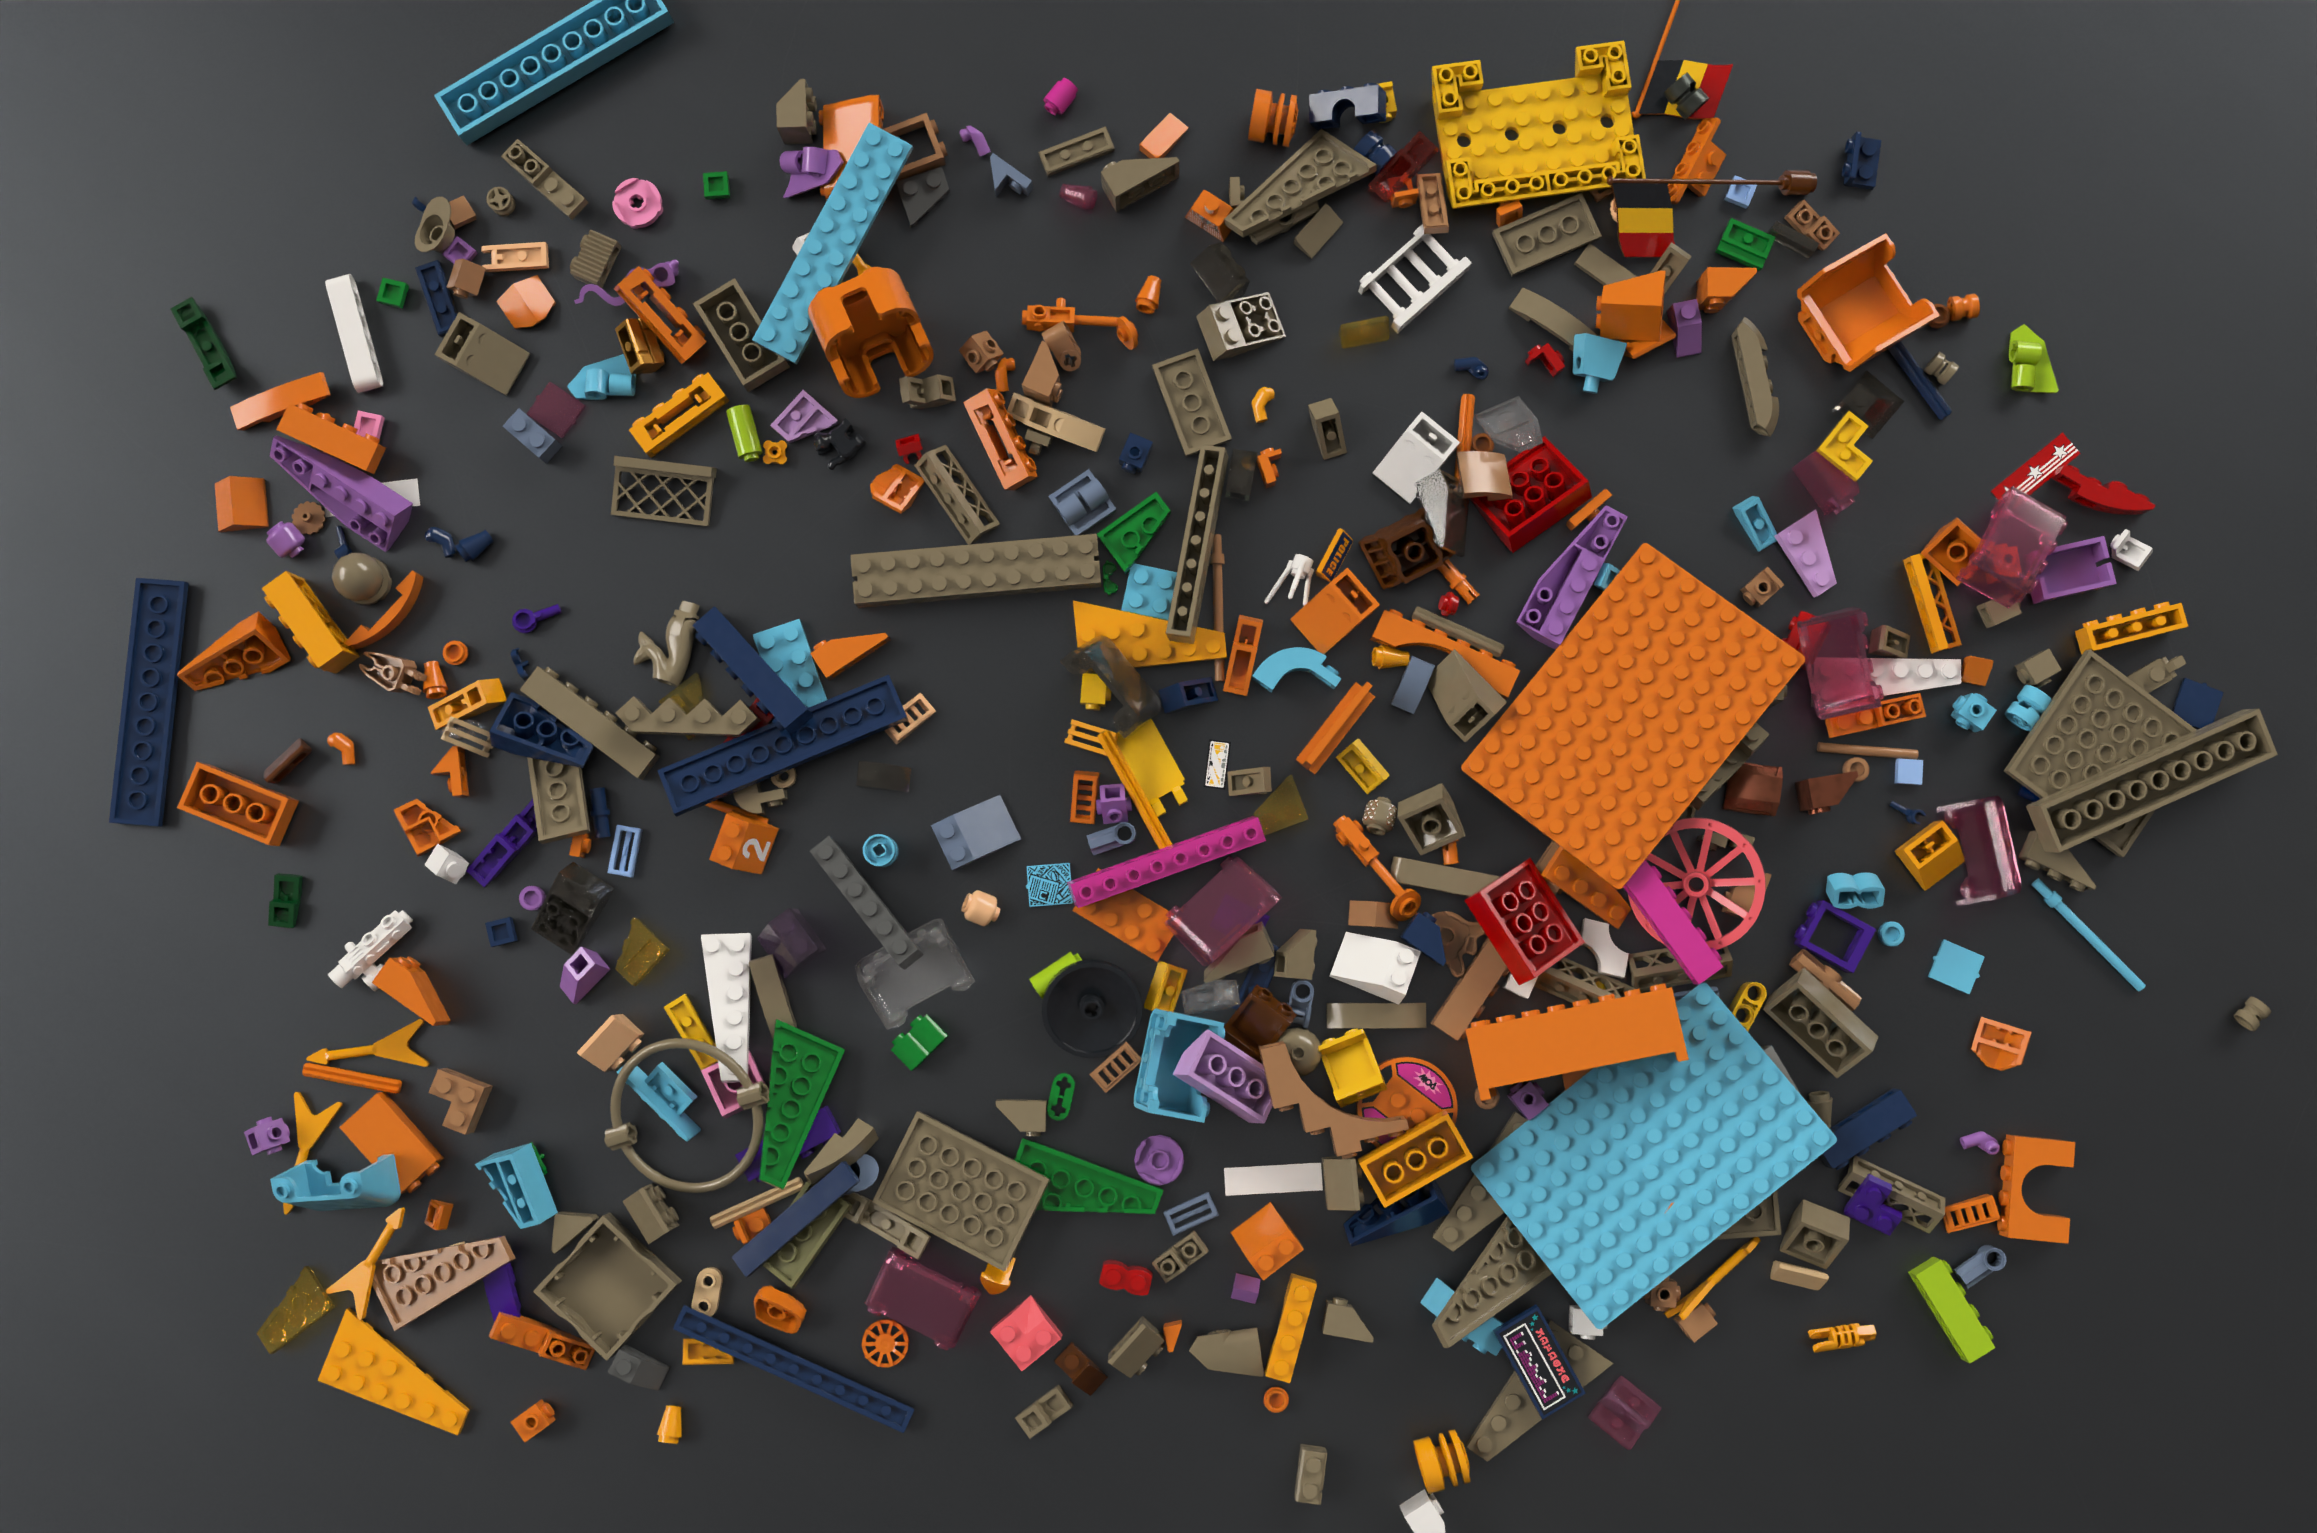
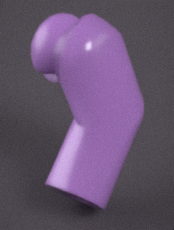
(1981, 1140)

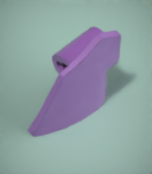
(809, 168)

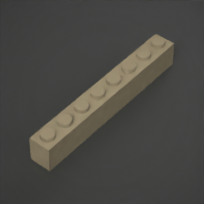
(1197, 544)

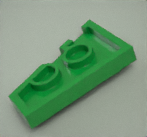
(1134, 530)

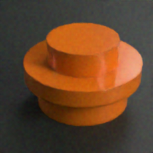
(455, 652)
(1276, 1399)

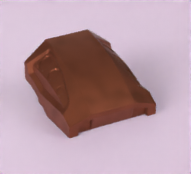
(1754, 790)

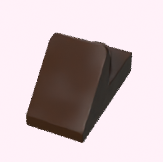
(1080, 1369)

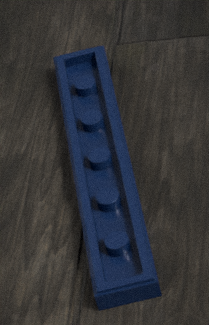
(795, 1218)

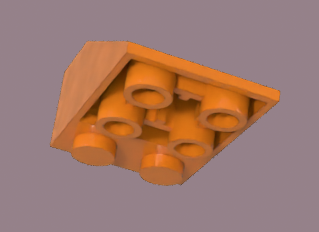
(1335, 611)

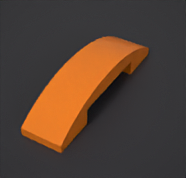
(410, 589)

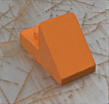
(455, 765)

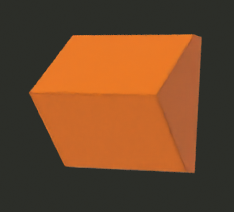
(438, 1214)

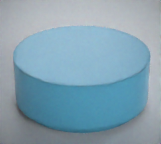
(1891, 934)

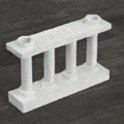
(1419, 300)

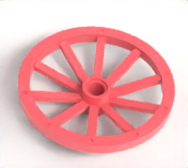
(1744, 846)

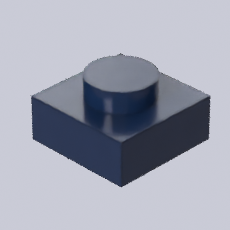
(501, 932)

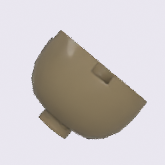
(1302, 1049)

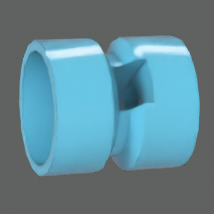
(2027, 709)
(880, 850)

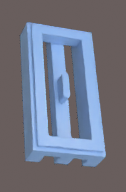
(634, 853)

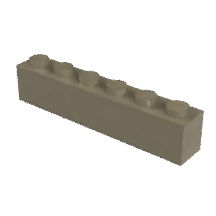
(589, 722)

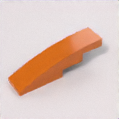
(273, 402)

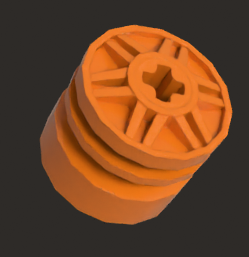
(1272, 117)

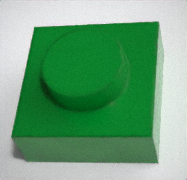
(716, 185)
(392, 293)

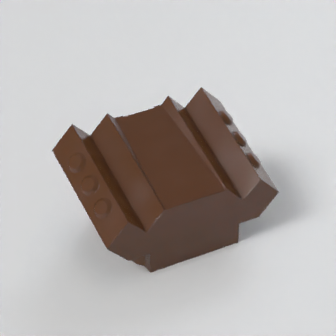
(1403, 550)

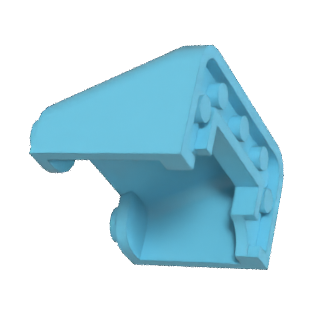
(313, 1189)

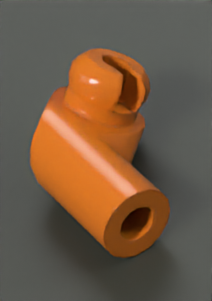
(1001, 373)
(344, 745)

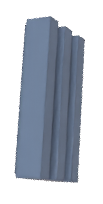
(1210, 1204)

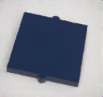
(2197, 703)

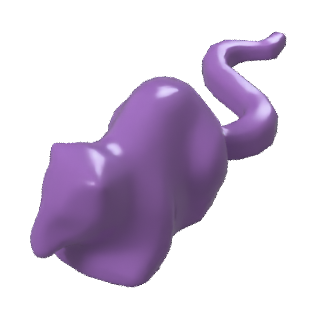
(663, 274)

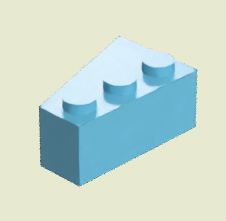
(1482, 1336)

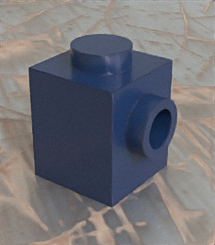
(1135, 453)

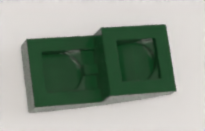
(286, 900)

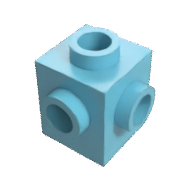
(1972, 712)

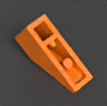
(842, 653)

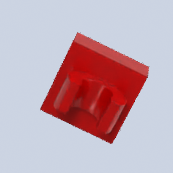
(909, 445)

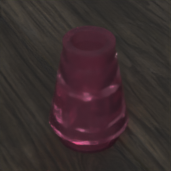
(1079, 195)

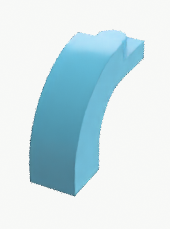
(1292, 660)

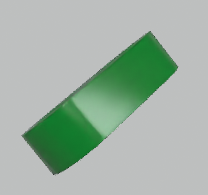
(1055, 1094)

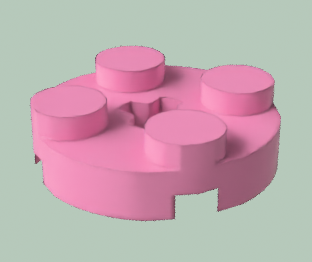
(650, 208)

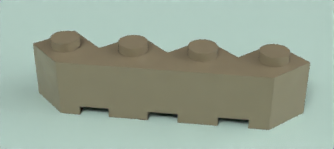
(701, 721)

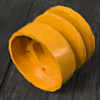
(1442, 1461)

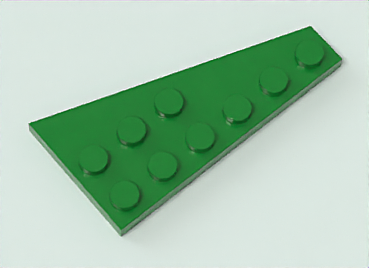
(797, 1085)
(1085, 1186)

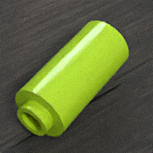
(744, 432)
(1043, 977)

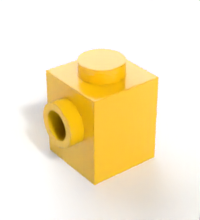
(1094, 692)

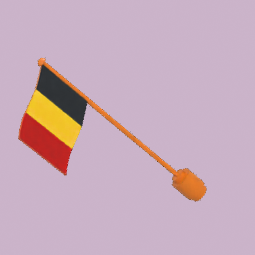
(1664, 73)

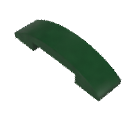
(205, 342)

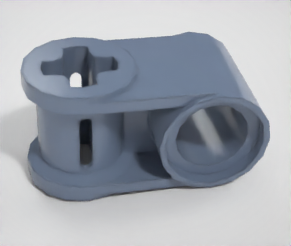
(1300, 1005)

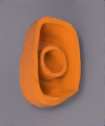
(779, 1309)

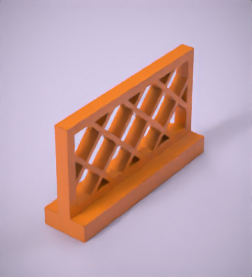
(1335, 727)

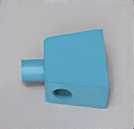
(1596, 359)

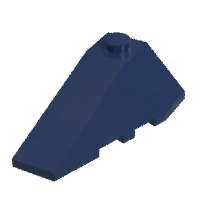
(1409, 1212)

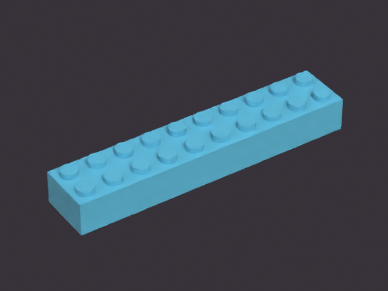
(548, 63)

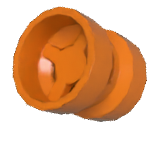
(1963, 307)

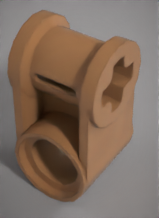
(1062, 343)

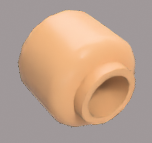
(980, 908)

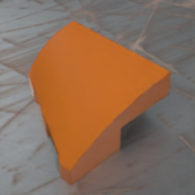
(424, 827)

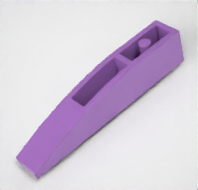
(346, 492)
(1568, 580)

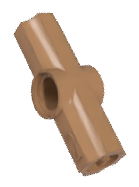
(1827, 977)

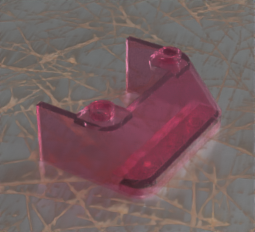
(1985, 848)

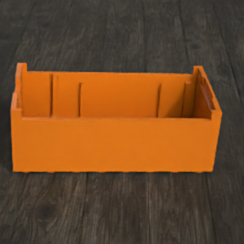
(1575, 1038)

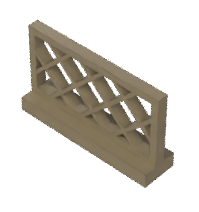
(665, 469)

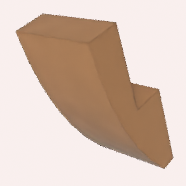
(1810, 224)

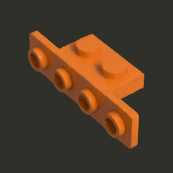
(1699, 161)

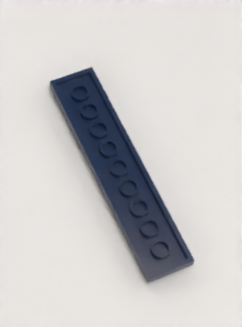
(148, 702)
(772, 752)

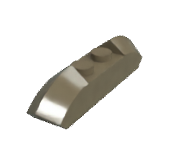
(1757, 388)

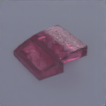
(1624, 1412)

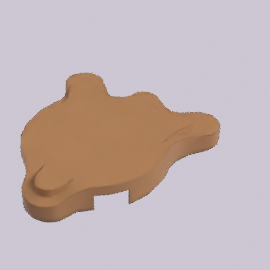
(1458, 938)

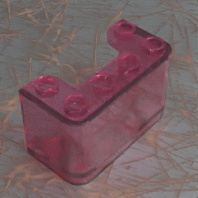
(2013, 548)

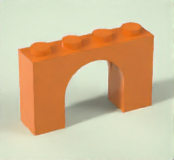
(2016, 1217)

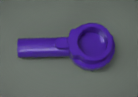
(525, 620)

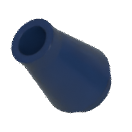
(473, 546)

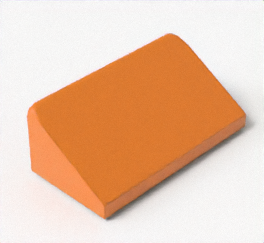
(1638, 348)

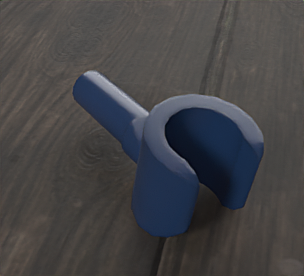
(344, 548)
(1910, 814)

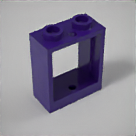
(1856, 948)

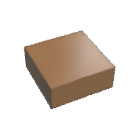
(461, 212)

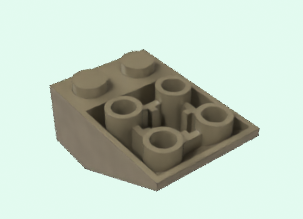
(1240, 325)
(482, 354)
(1463, 696)

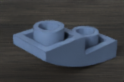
(1412, 684)

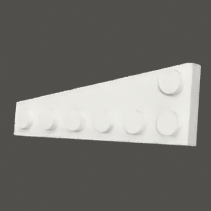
(1912, 675)
(729, 995)

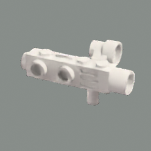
(372, 946)

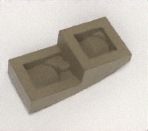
(1044, 1411)

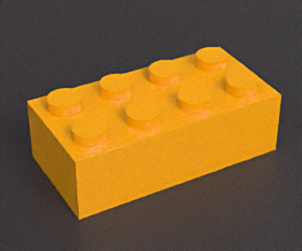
(309, 622)
(1415, 1158)

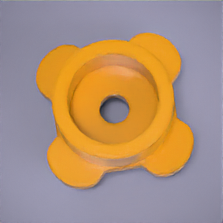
(780, 447)

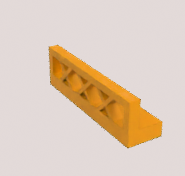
(1927, 604)

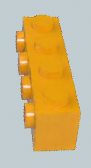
(2138, 626)

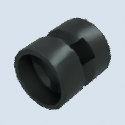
(1686, 96)

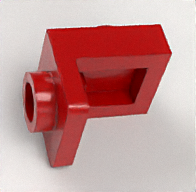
(1551, 359)

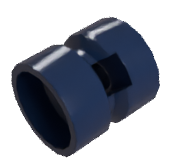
(1372, 148)

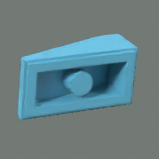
(1756, 522)

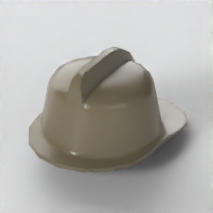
(435, 227)

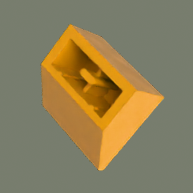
(1931, 854)

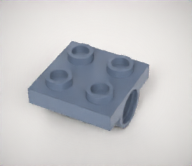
(1082, 503)

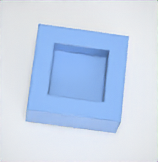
(1740, 194)
(1908, 771)

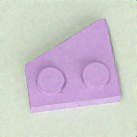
(803, 418)

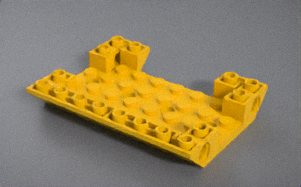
(1539, 159)

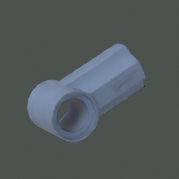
(1109, 839)
(1977, 1267)

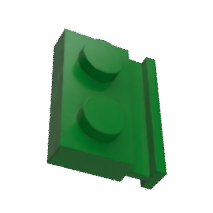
(1745, 244)

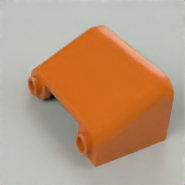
(844, 126)

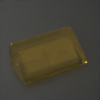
(1364, 332)

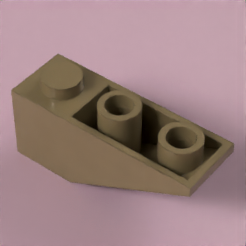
(2058, 865)
(1248, 950)

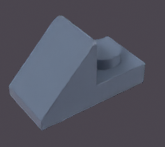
(1005, 173)

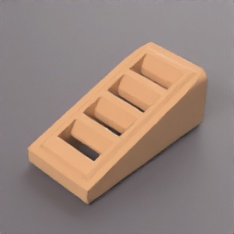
(913, 725)

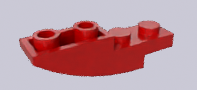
(2109, 498)

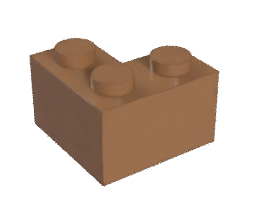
(466, 1097)

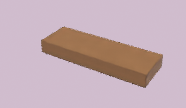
(1432, 203)

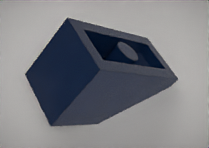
(1188, 695)
(1425, 936)

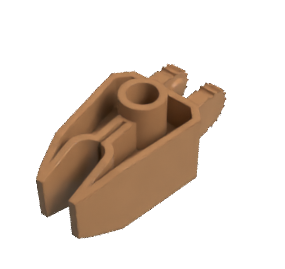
(393, 672)

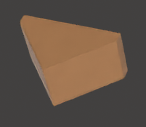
(1371, 914)

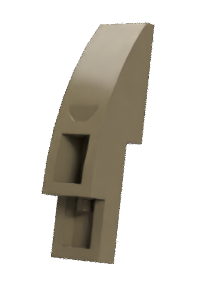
(544, 179)

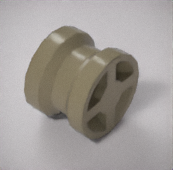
(496, 198)

